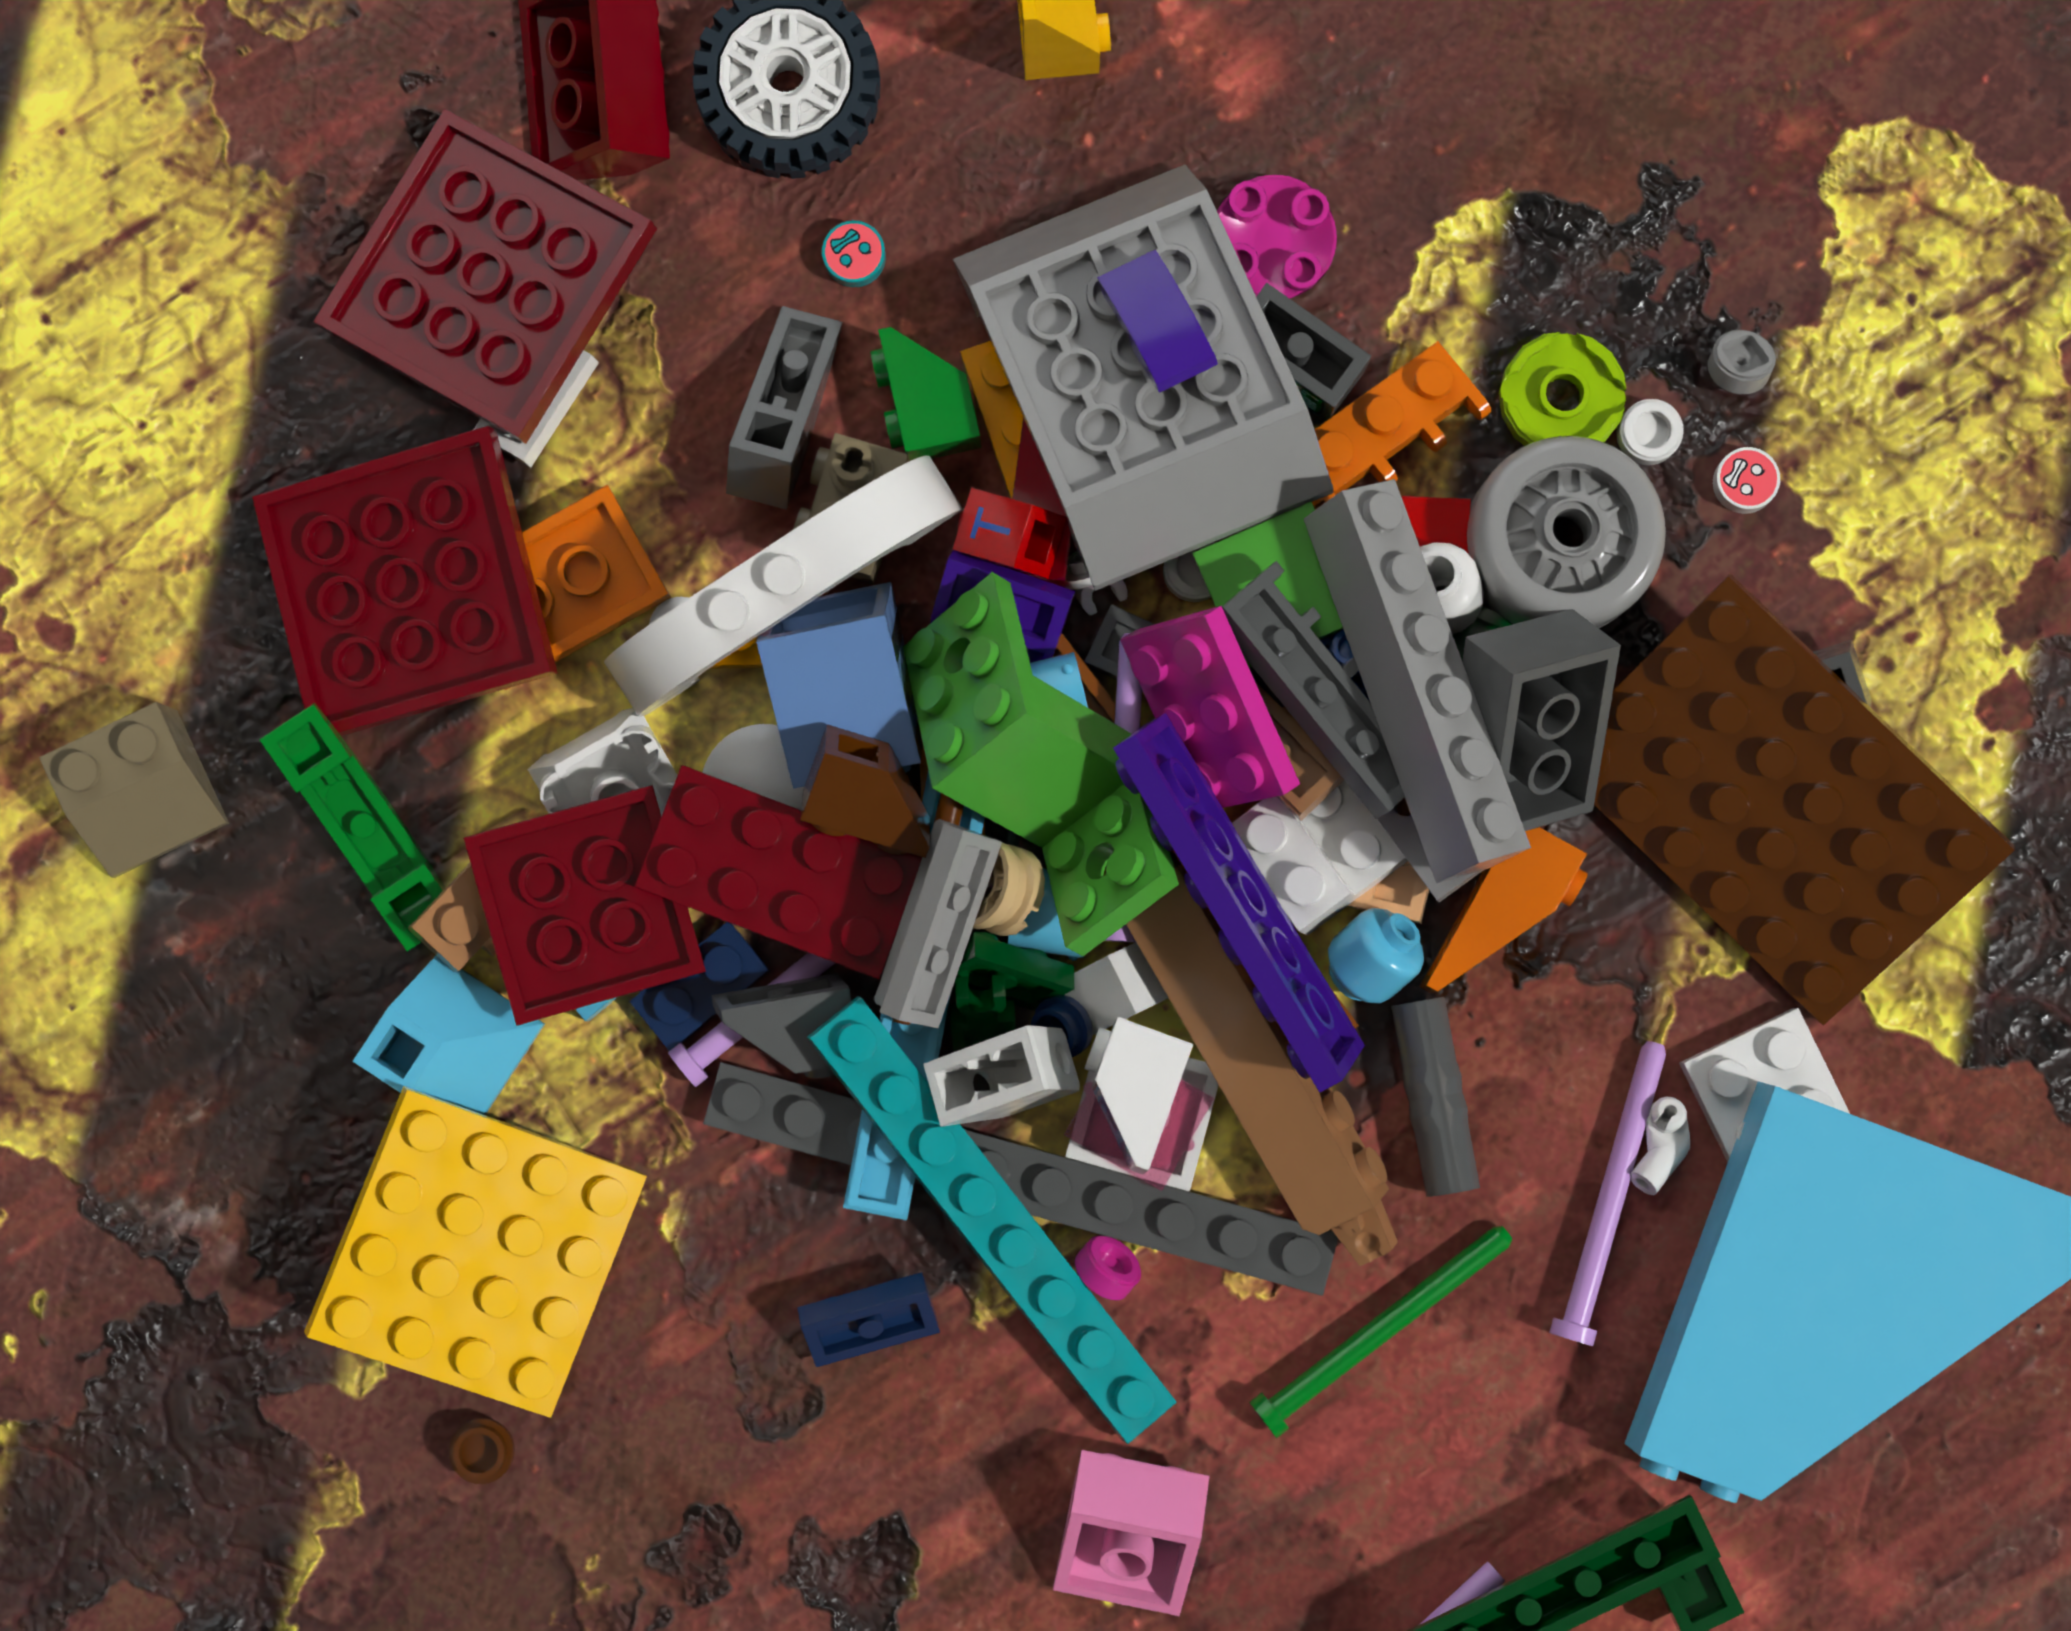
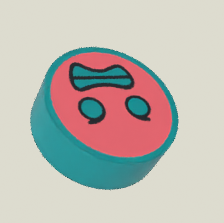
(854, 253)

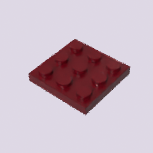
(569, 911)

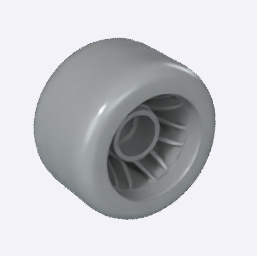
(1514, 543)

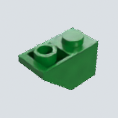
(929, 396)

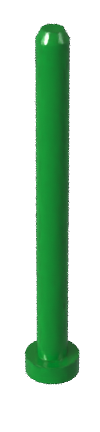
(1379, 1330)

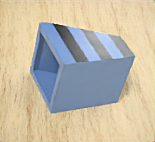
(842, 668)

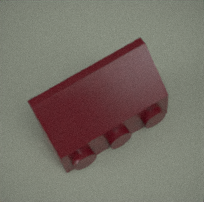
(594, 85)

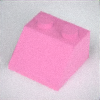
(1131, 1532)

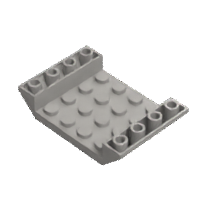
(1130, 464)

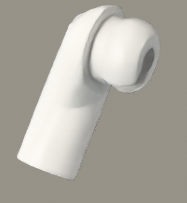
(1666, 1144)

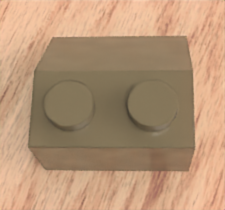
(135, 788)

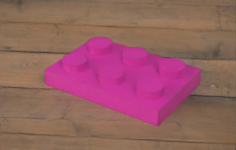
(1209, 694)

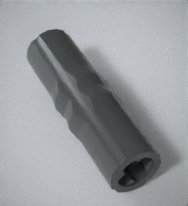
(1435, 1097)

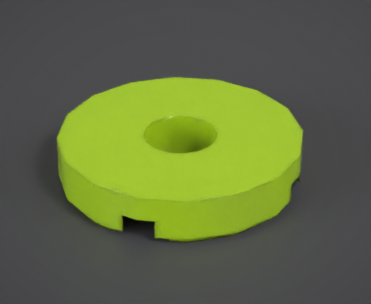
(1569, 358)

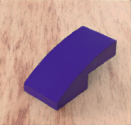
(1157, 321)

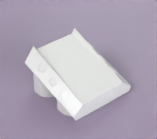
(604, 763)

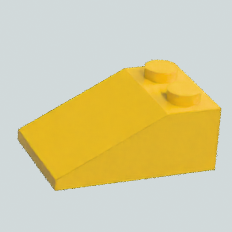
(1062, 37)

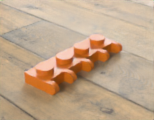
(1394, 416)

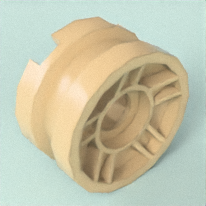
(1012, 892)

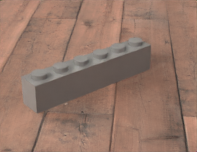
(1416, 681)

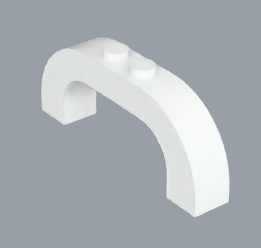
(780, 581)

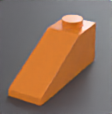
(1508, 903)

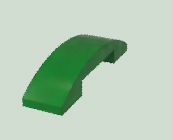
(357, 818)

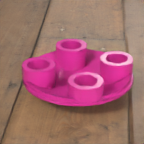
(1280, 232)

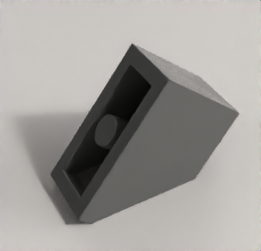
(782, 1017)

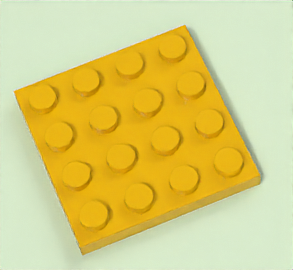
(475, 1253)

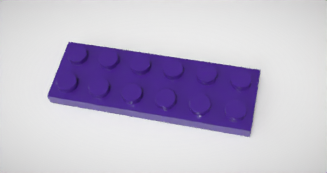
(1234, 889)

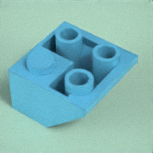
(448, 1039)

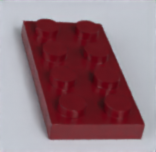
(777, 874)

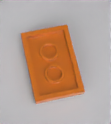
(590, 572)

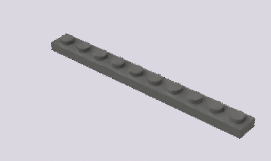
(1046, 1185)

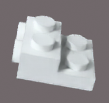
(1323, 859)

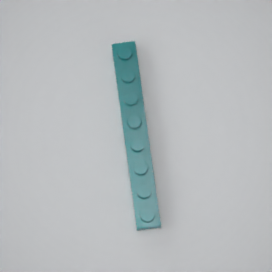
(992, 1220)

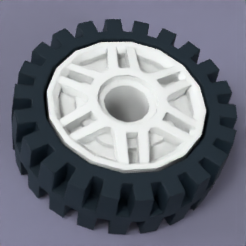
(796, 127)

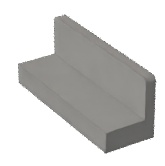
(936, 924)

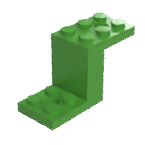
(1034, 764)

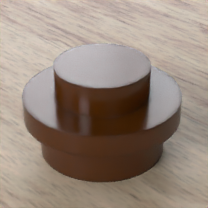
(481, 1451)

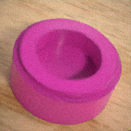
(1108, 1267)

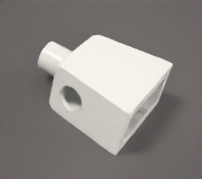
(1020, 1067)

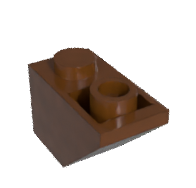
(864, 793)

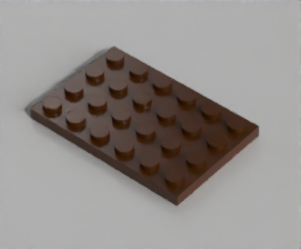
(1785, 802)

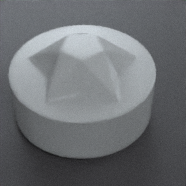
(1741, 362)

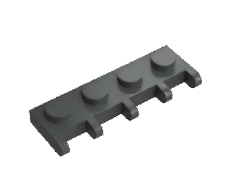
(1314, 688)

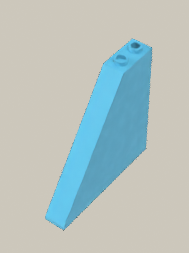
(1832, 1290)

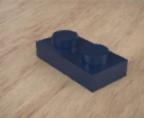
(686, 1005)
(868, 1319)

